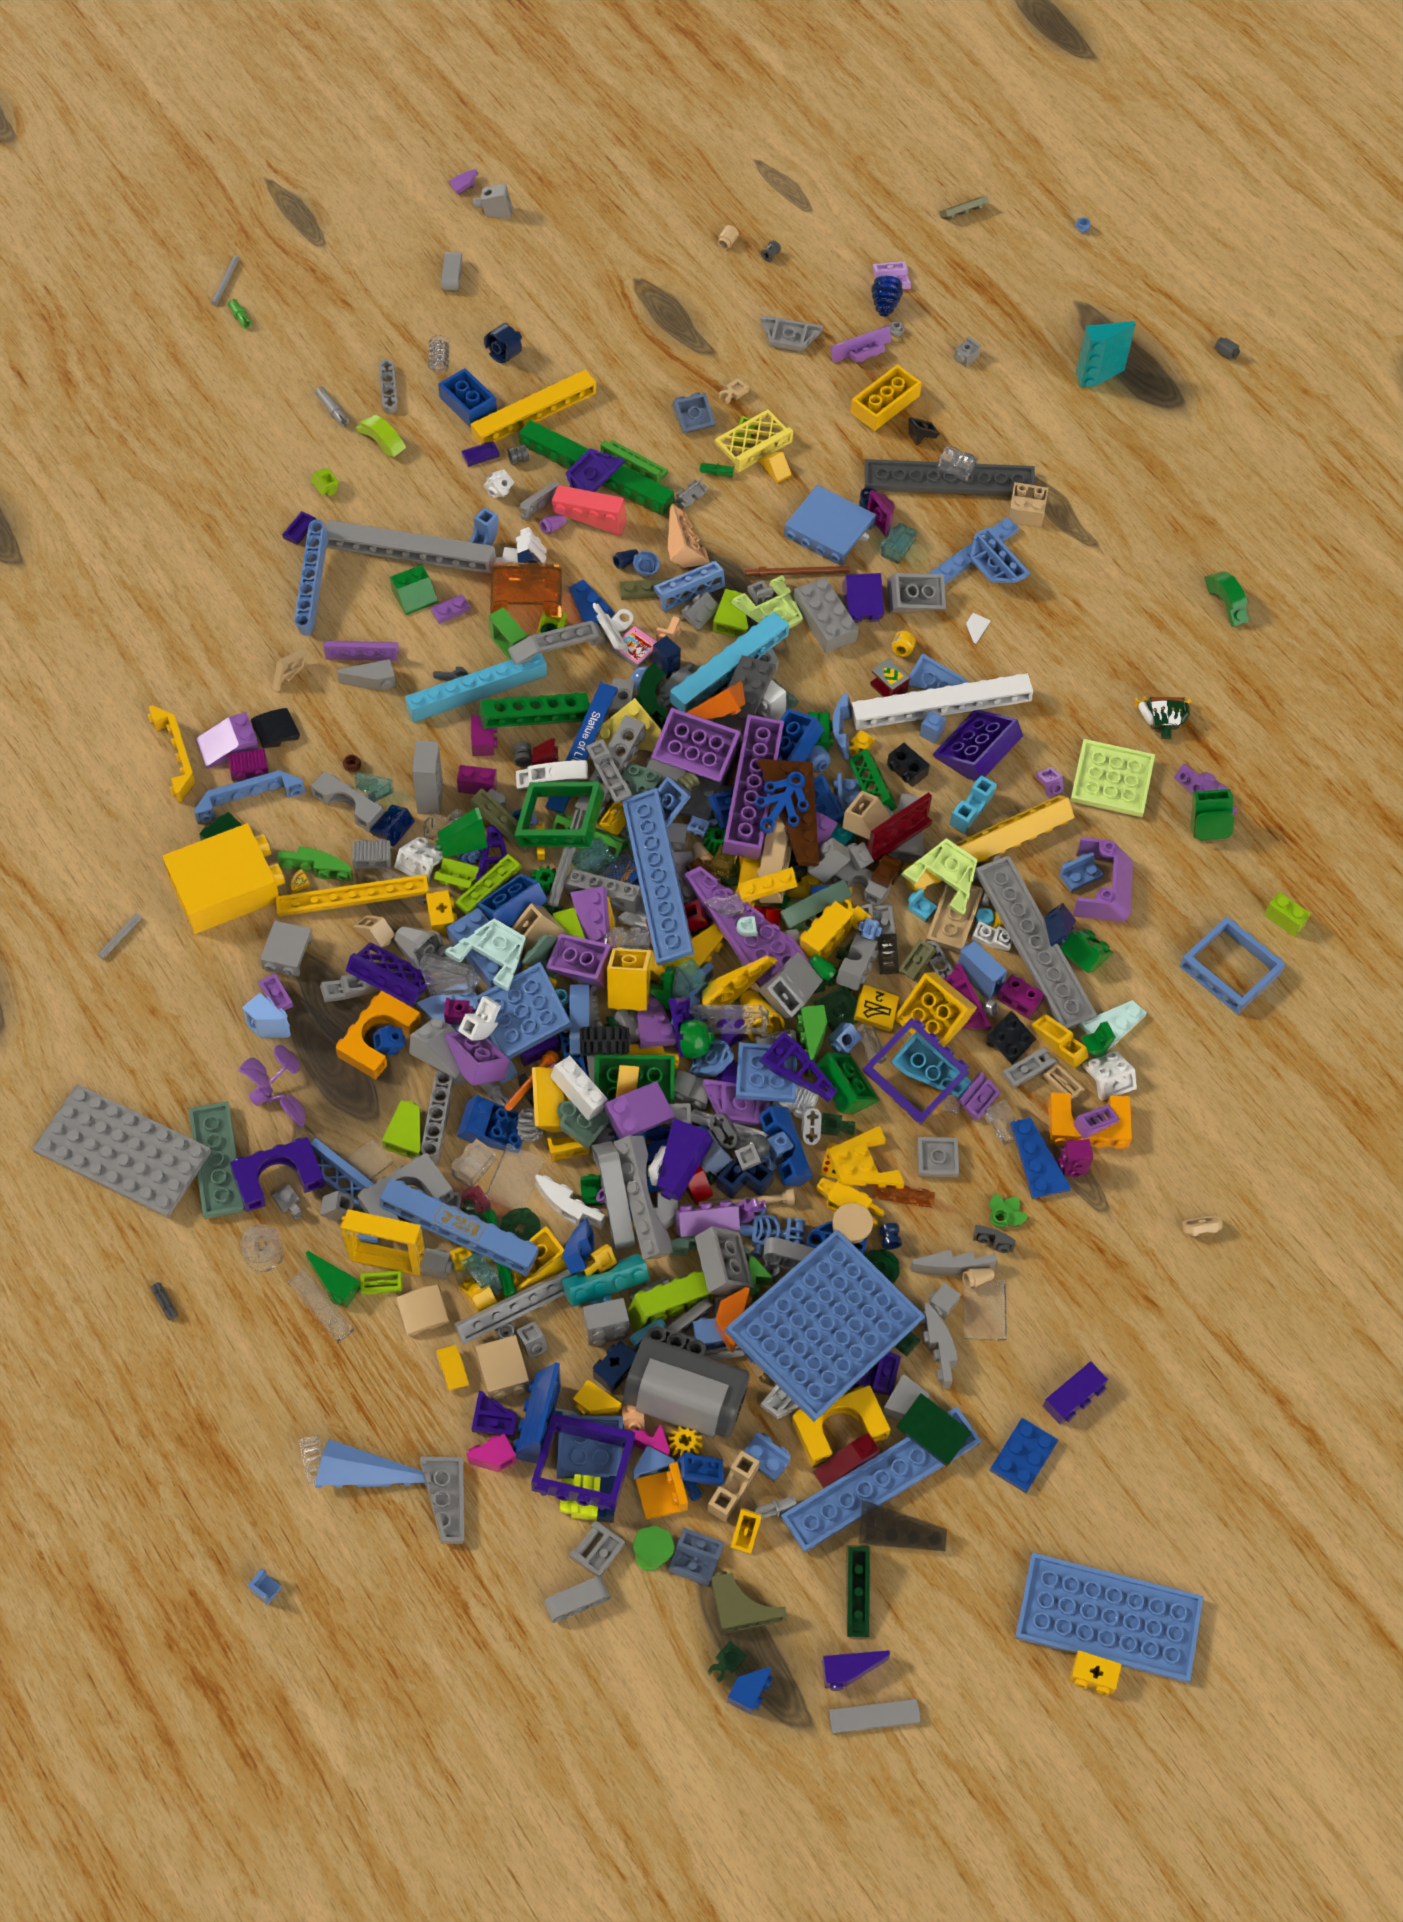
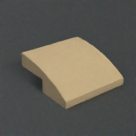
(423, 1309)

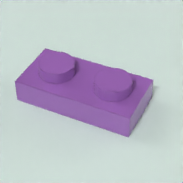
(450, 609)
(275, 991)

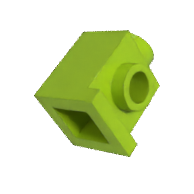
(325, 482)

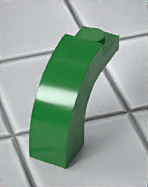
(1231, 593)

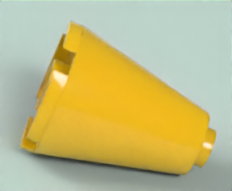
(775, 1020)

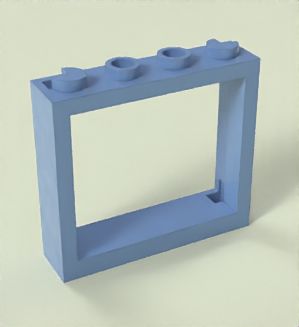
(1217, 986)

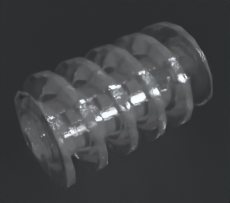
(438, 354)

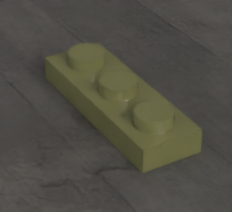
(964, 207)

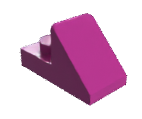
(658, 1442)

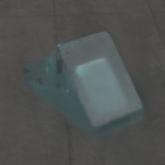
(377, 786)

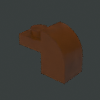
(887, 871)

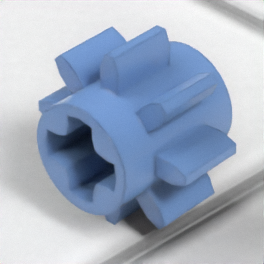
(869, 928)

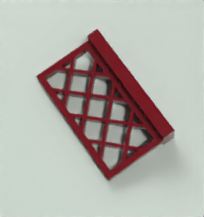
(900, 828)

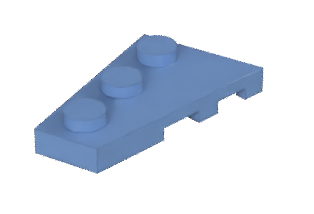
(931, 674)

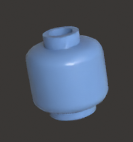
(819, 758)

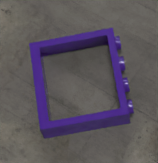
(945, 1051)
(590, 1431)

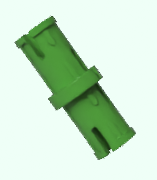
(239, 313)

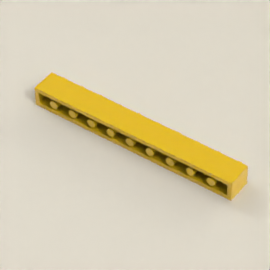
(1007, 834)

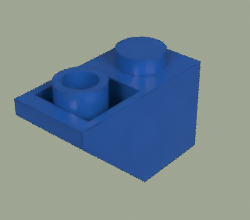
(748, 1690)

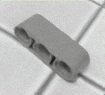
(451, 271)
(784, 1252)
(577, 1599)

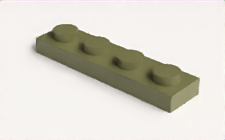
(641, 589)
(496, 815)

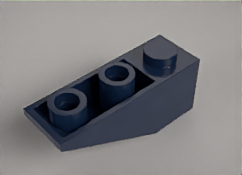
(1059, 924)

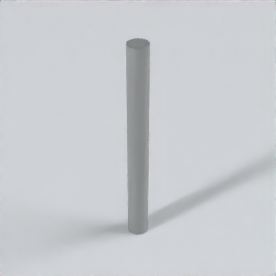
(225, 280)

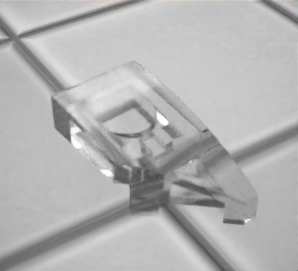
(726, 906)

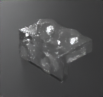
(1000, 1117)

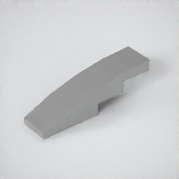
(346, 988)
(945, 1264)

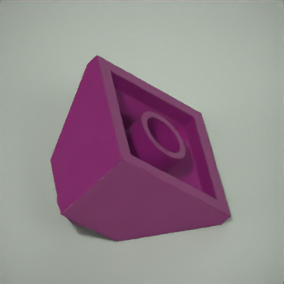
(884, 510)

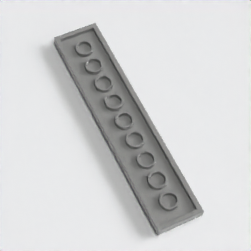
(1030, 936)

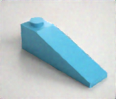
(927, 1065)

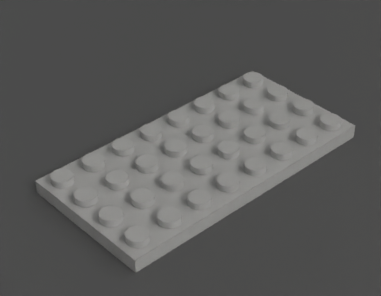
(122, 1150)

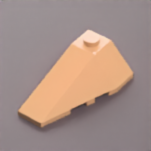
(683, 542)

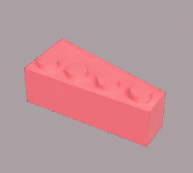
(591, 508)

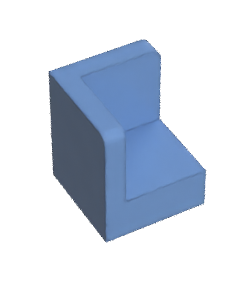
(264, 1587)

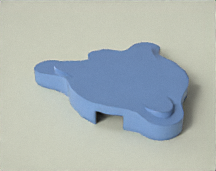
(714, 1061)

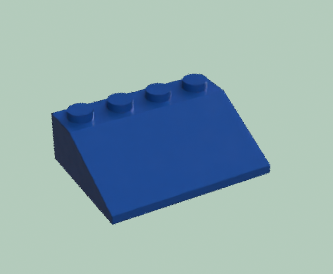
(538, 1410)

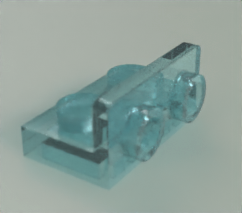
(482, 1272)

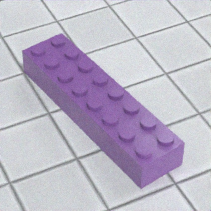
(743, 829)

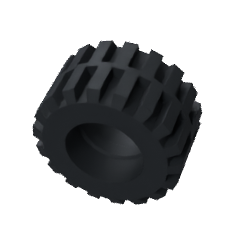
(604, 1040)

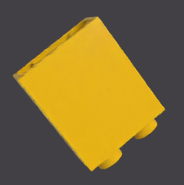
(223, 877)

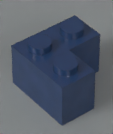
(734, 1178)

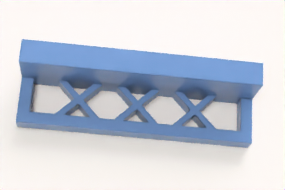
(690, 582)
(341, 1166)

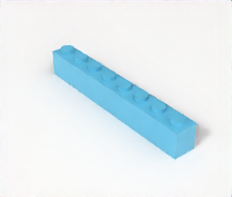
(722, 666)
(473, 687)

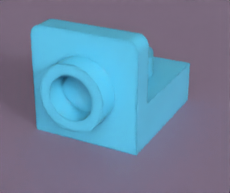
(921, 906)

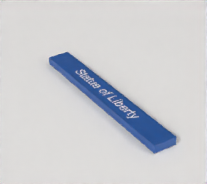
(587, 735)

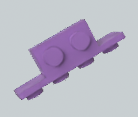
(862, 347)
(1198, 782)

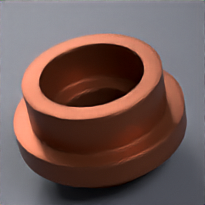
(352, 759)

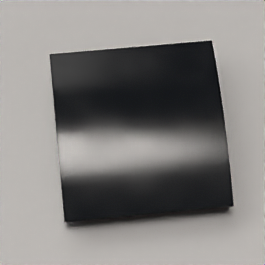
(275, 728)

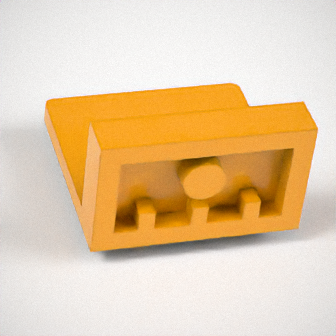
(662, 1493)

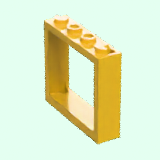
(385, 1228)

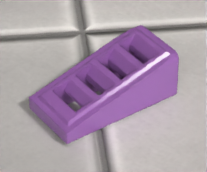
(1085, 1126)

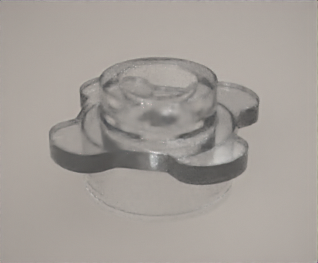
(951, 1099)

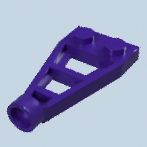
(493, 839)
(777, 1055)

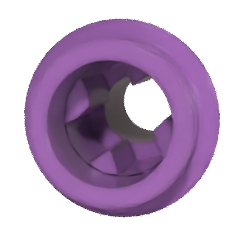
(552, 523)

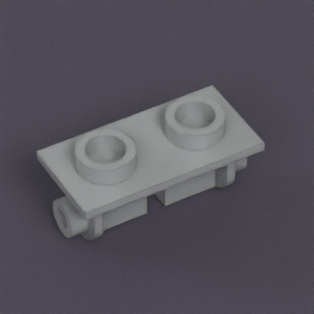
(685, 497)

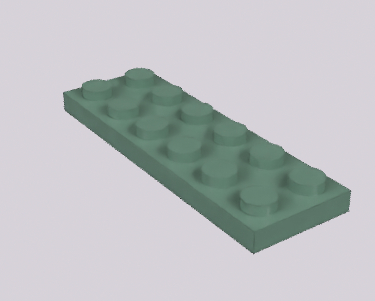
(213, 1128)

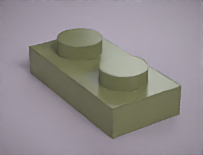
(917, 959)

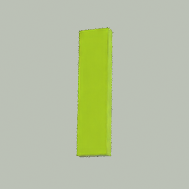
(488, 883)

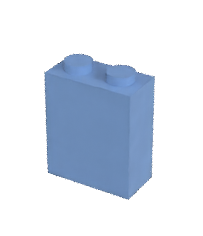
(982, 970)

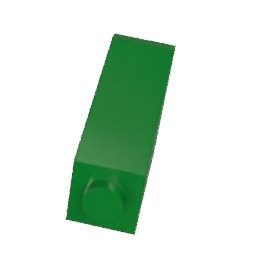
(462, 835)

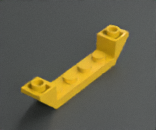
(181, 784)

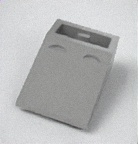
(791, 986)

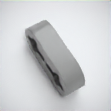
(816, 1125)

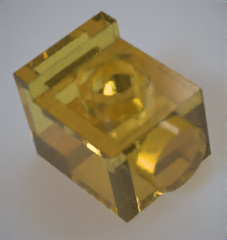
(723, 863)

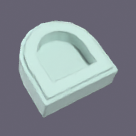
(747, 926)

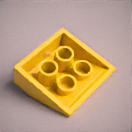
(937, 1007)

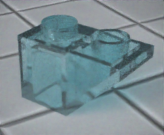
(687, 978)

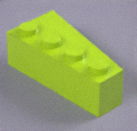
(668, 1300)

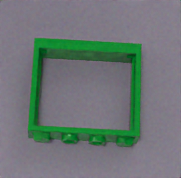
(559, 837)

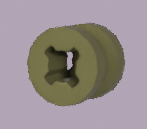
(689, 780)

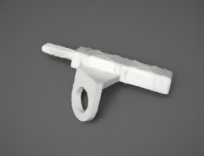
(613, 626)

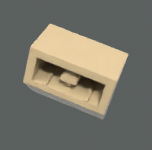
(1028, 504)
(865, 814)
(535, 923)

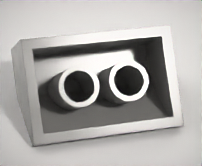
(723, 1261)

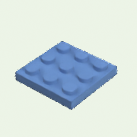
(759, 1082)
(588, 1456)

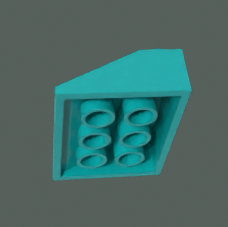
(1104, 352)

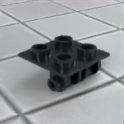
(1010, 1037)

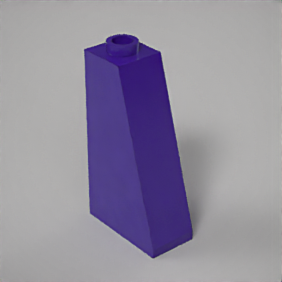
(682, 1158)

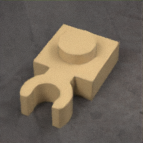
(734, 390)

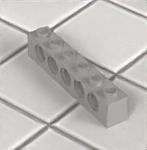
(628, 728)

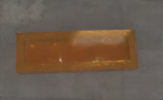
(910, 1196)

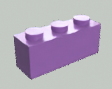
(695, 1220)

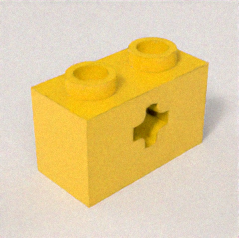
(440, 911)
(1107, 1673)

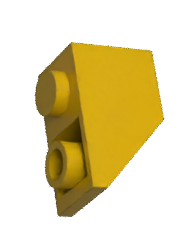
(477, 1297)

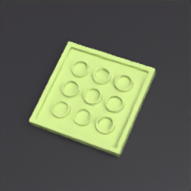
(1112, 778)

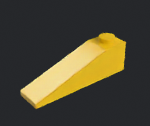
(730, 986)

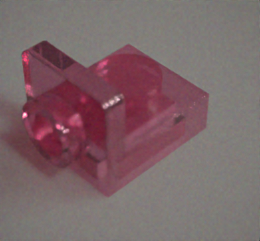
(478, 1196)

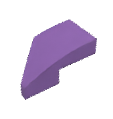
(464, 181)

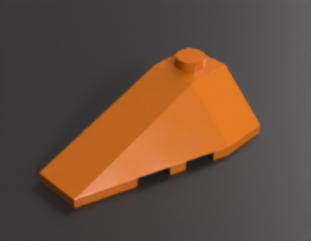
(722, 704)

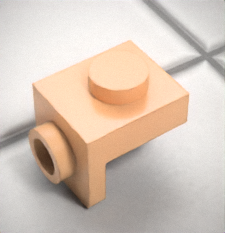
(673, 630)
(632, 1418)

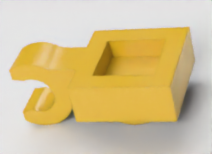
(601, 1260)

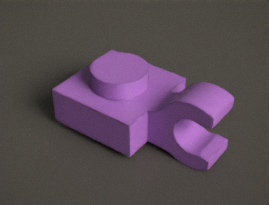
(748, 1207)

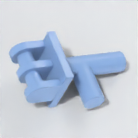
(700, 826)

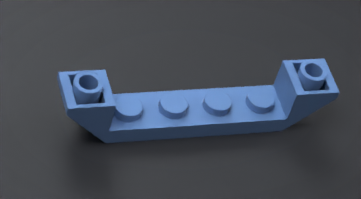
(216, 797)

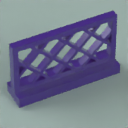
(379, 974)

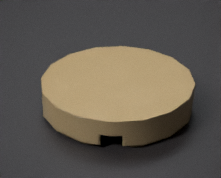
(853, 1222)

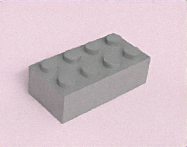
(825, 615)

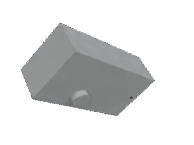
(427, 777)

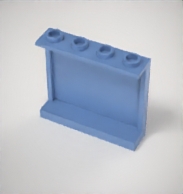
(828, 524)

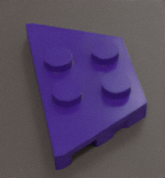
(593, 470)

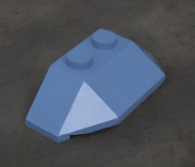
(995, 559)

